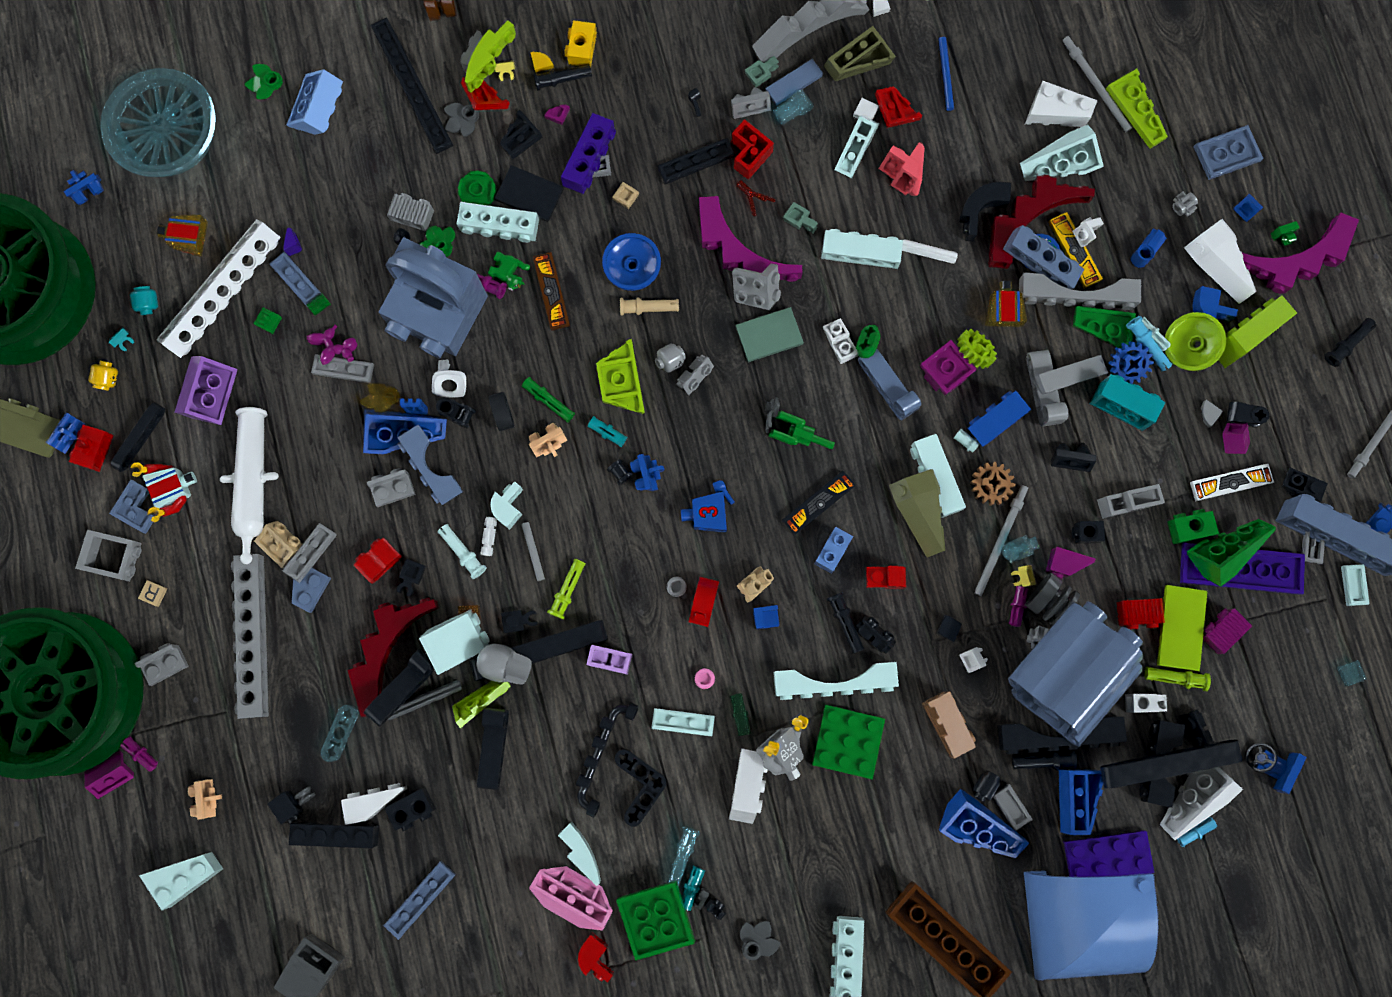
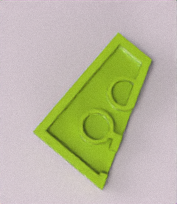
(477, 701)

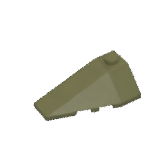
(920, 506)

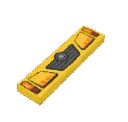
(1062, 228)

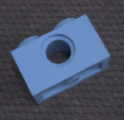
(833, 550)

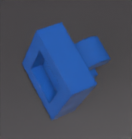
(1248, 207)

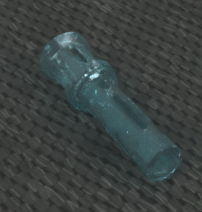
(684, 849)

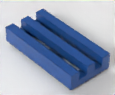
(413, 407)

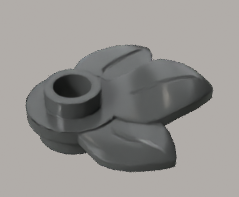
(459, 119)
(772, 410)
(760, 938)

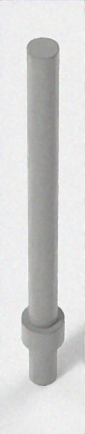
(1076, 54)
(1363, 458)
(1016, 505)

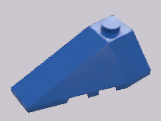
(384, 428)
(974, 824)

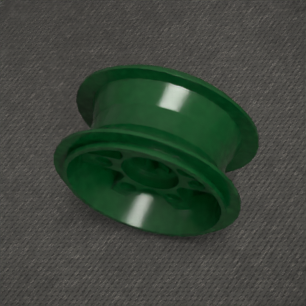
(60, 302)
(114, 679)

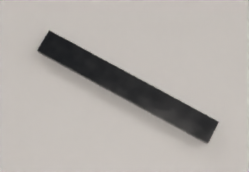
(411, 85)

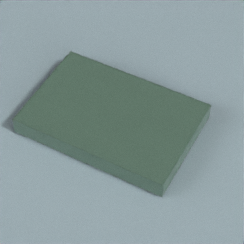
(769, 334)

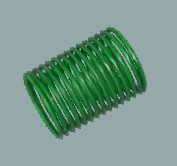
(321, 305)

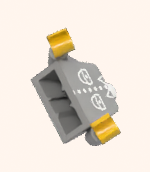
(783, 751)

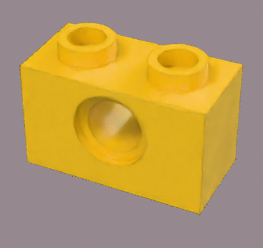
(581, 54)

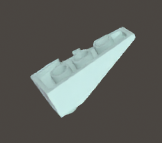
(1070, 154)

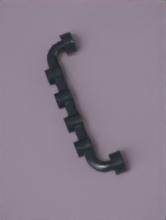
(592, 762)

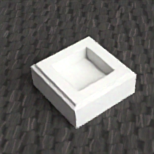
(866, 109)

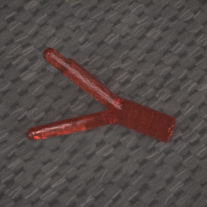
(750, 193)

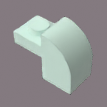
(502, 507)

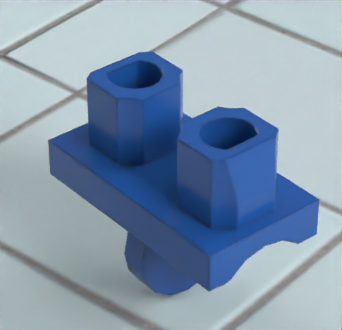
(76, 191)
(65, 433)
(649, 470)

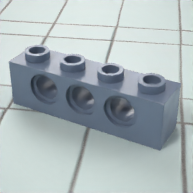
(1034, 259)

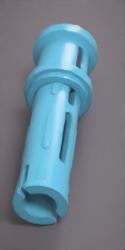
(1145, 337)

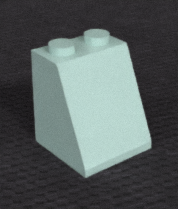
(454, 641)

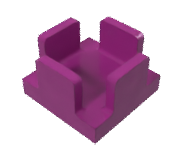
(947, 368)

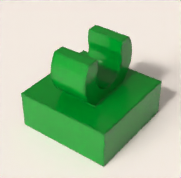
(1286, 233)
(267, 320)

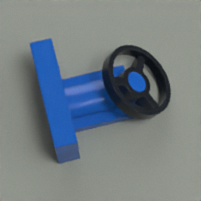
(1284, 771)

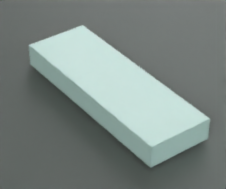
(683, 722)

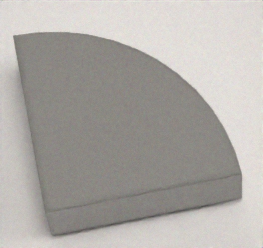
(1210, 413)

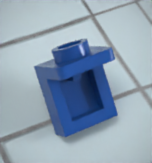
(1381, 519)

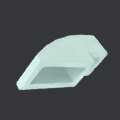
(581, 852)

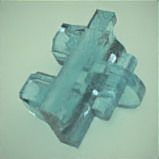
(1020, 548)

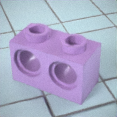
(609, 659)

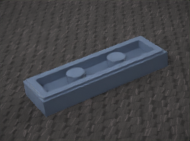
(794, 81)
(295, 278)

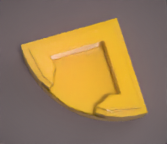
(541, 61)

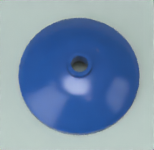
(628, 250)

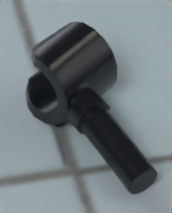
(693, 96)

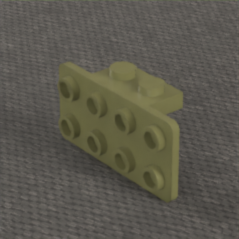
(26, 427)

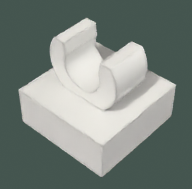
(973, 659)

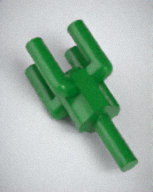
(798, 432)

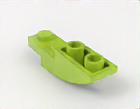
(482, 59)

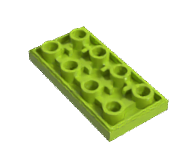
(1183, 628)

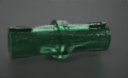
(740, 714)

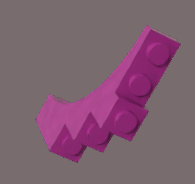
(734, 254)
(1306, 265)

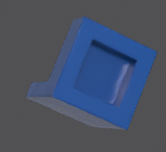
(766, 617)

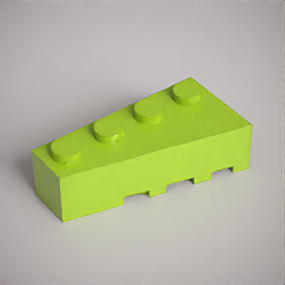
(1256, 329)

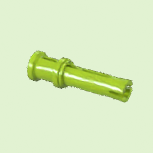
(576, 567)
(1187, 678)

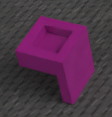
(1236, 438)

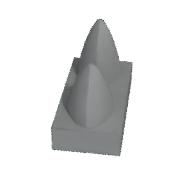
(752, 104)

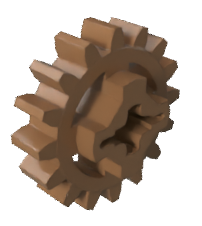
(994, 472)

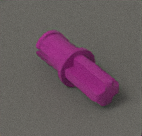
(1018, 606)
(139, 754)

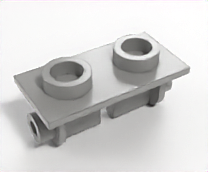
(690, 381)

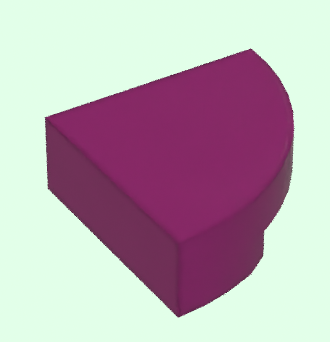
(557, 114)

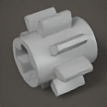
(1185, 203)
(1036, 635)

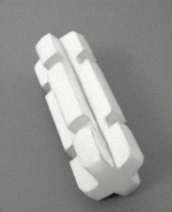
(488, 536)

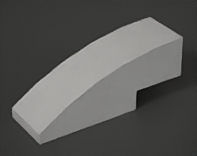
(1130, 501)

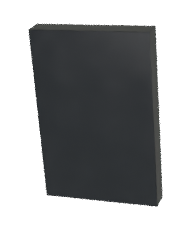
(529, 193)

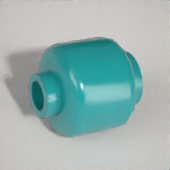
(143, 300)

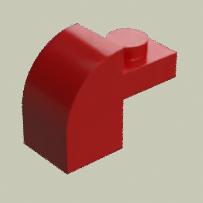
(886, 577)
(703, 601)
(589, 958)

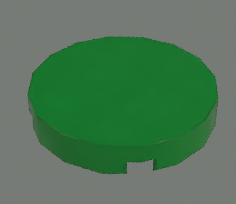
(477, 188)

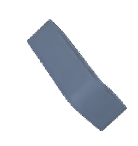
(890, 387)

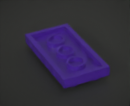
(1109, 855)

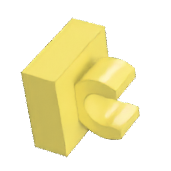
(503, 67)
(1026, 576)

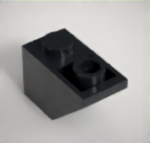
(1299, 483)

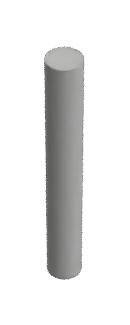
(533, 551)

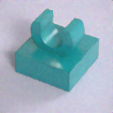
(119, 337)

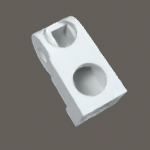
(1145, 703)

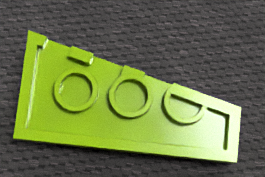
(1133, 101)

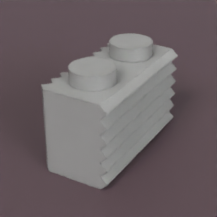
(410, 211)

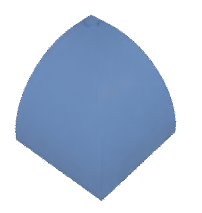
(1091, 924)

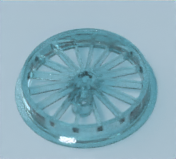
(116, 139)

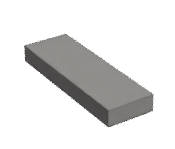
(342, 369)
(309, 553)

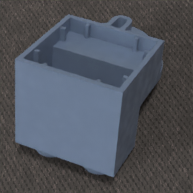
(431, 298)

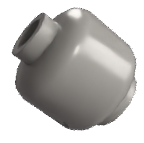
(670, 357)

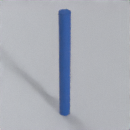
(946, 74)

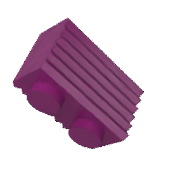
(1225, 630)

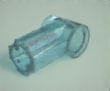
(797, 105)

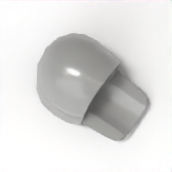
(503, 664)

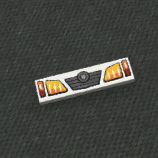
(1231, 482)

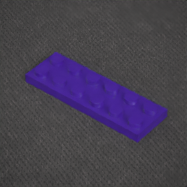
(1263, 572)

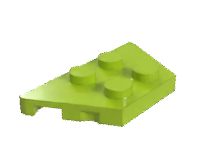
(620, 379)

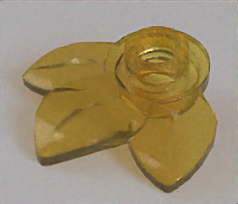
(380, 397)

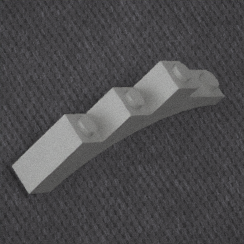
(809, 18)

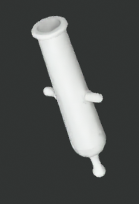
(249, 478)

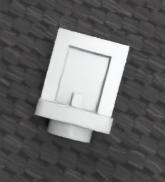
(1085, 232)

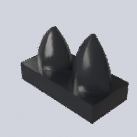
(1079, 460)

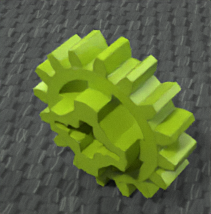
(976, 349)

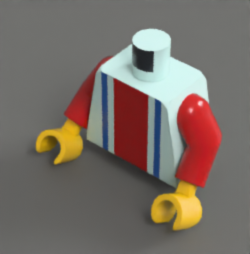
(166, 487)

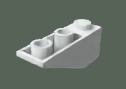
(364, 807)

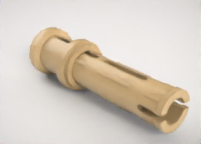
(638, 306)

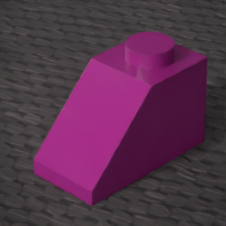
(1066, 562)

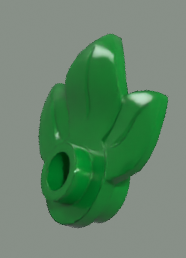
(262, 81)
(439, 238)

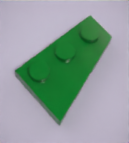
(1104, 324)

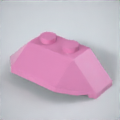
(572, 897)

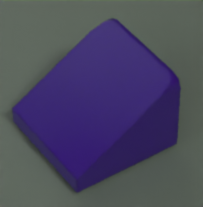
(291, 243)

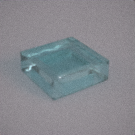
(1351, 673)

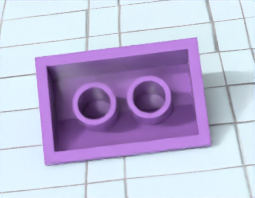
(206, 390)

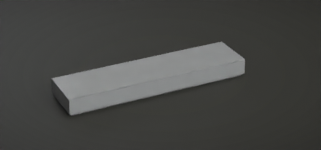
(1071, 374)

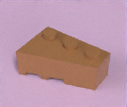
(949, 724)

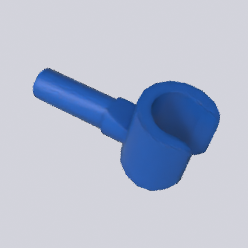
(720, 486)

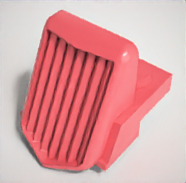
(905, 169)

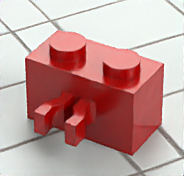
(90, 448)

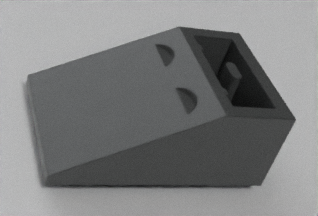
(309, 969)

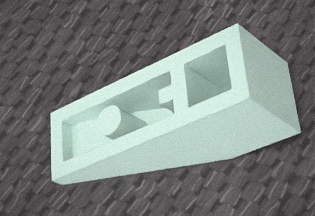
(856, 146)

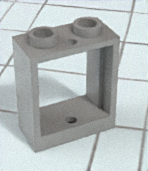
(90, 550)

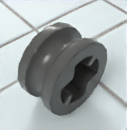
(304, 796)

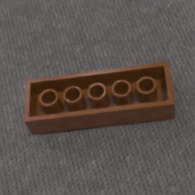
(948, 941)

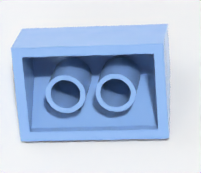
(315, 102)

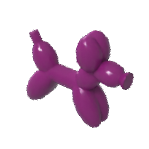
(329, 352)

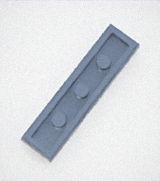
(419, 900)

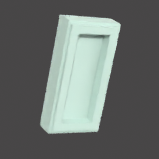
(1355, 585)

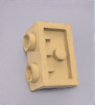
(278, 543)

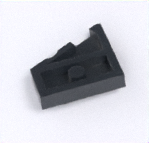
(520, 136)

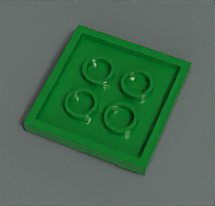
(848, 742)
(655, 920)

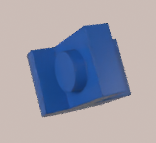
(1207, 301)

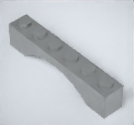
(1039, 288)

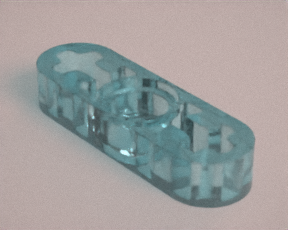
(339, 749)

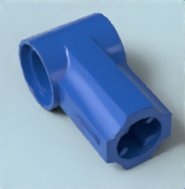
(1148, 248)

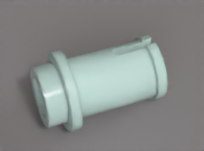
(967, 441)

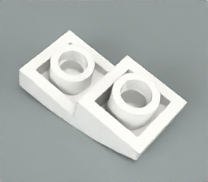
(840, 341)

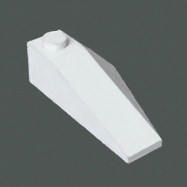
(1222, 260)
(1198, 799)

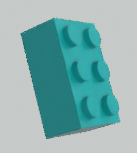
(1127, 402)

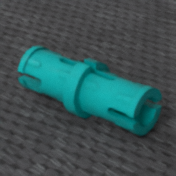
(618, 438)
(692, 887)

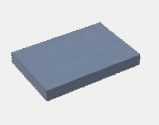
(1228, 152)

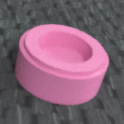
(704, 678)

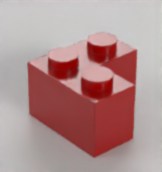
(754, 149)

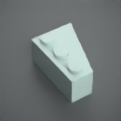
(180, 879)

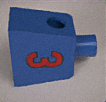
(707, 513)

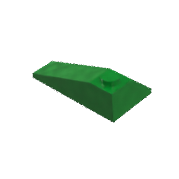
(1226, 555)

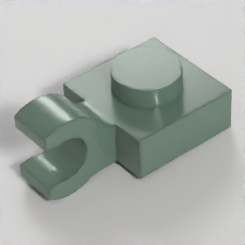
(760, 71)
(798, 216)

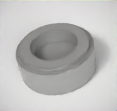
(676, 587)

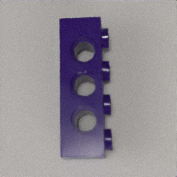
(596, 127)

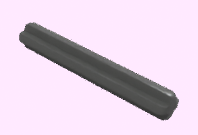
(428, 698)

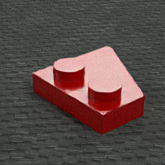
(485, 97)
(895, 108)

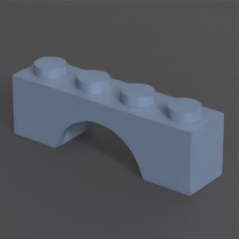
(415, 444)

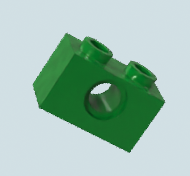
(1204, 526)

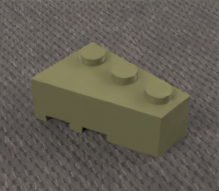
(859, 56)

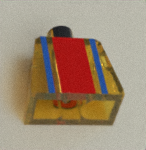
(185, 233)
(1006, 307)

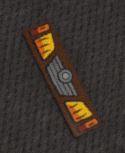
(551, 291)

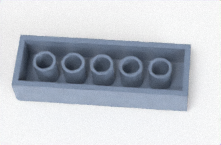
(1339, 532)

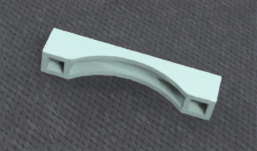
(877, 676)

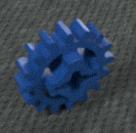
(1137, 358)

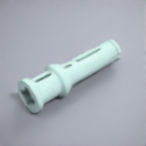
(467, 558)

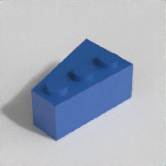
(998, 417)
(1078, 800)

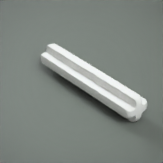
(929, 251)

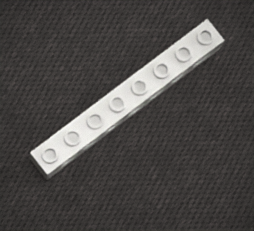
(208, 290)

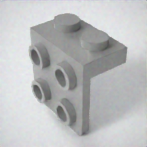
(757, 288)

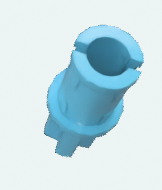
(1197, 832)

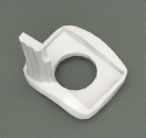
(445, 374)

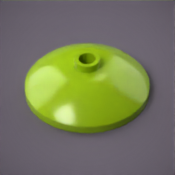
(1191, 329)

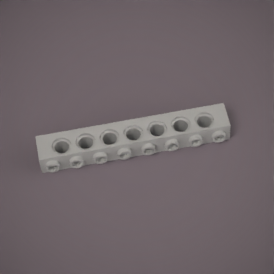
(257, 644)

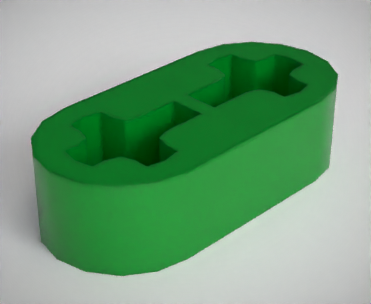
(864, 341)

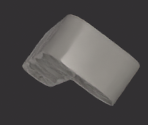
(1048, 405)

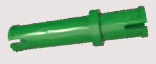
(546, 398)

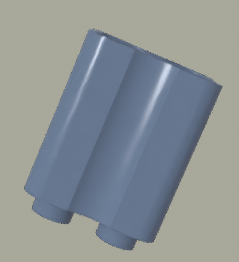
(1077, 671)

